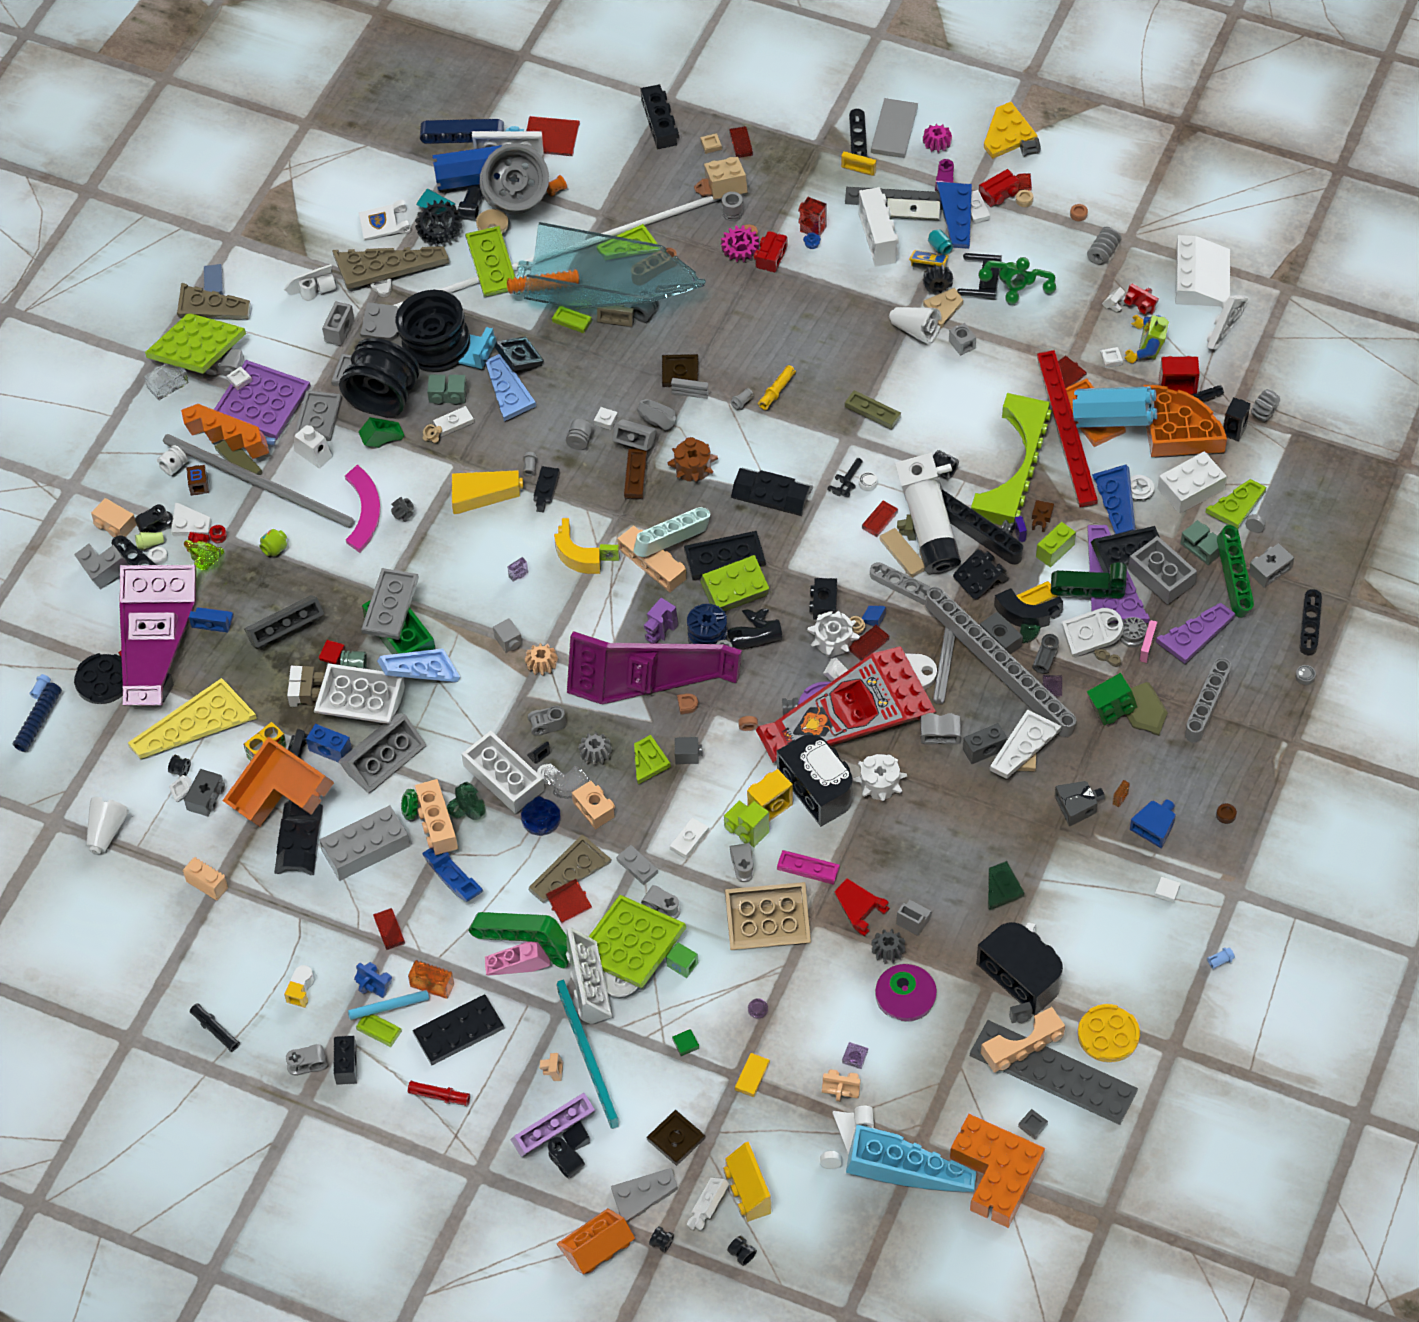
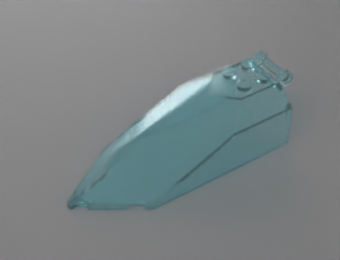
(608, 267)

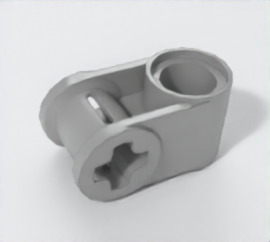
(546, 720)
(742, 861)
(662, 901)
(307, 1060)

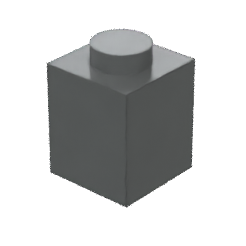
(687, 750)

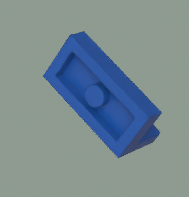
(211, 619)

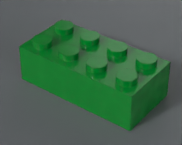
(412, 638)

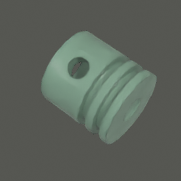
(354, 659)

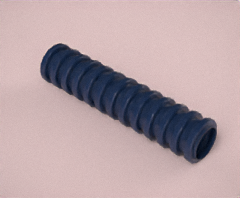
(37, 717)

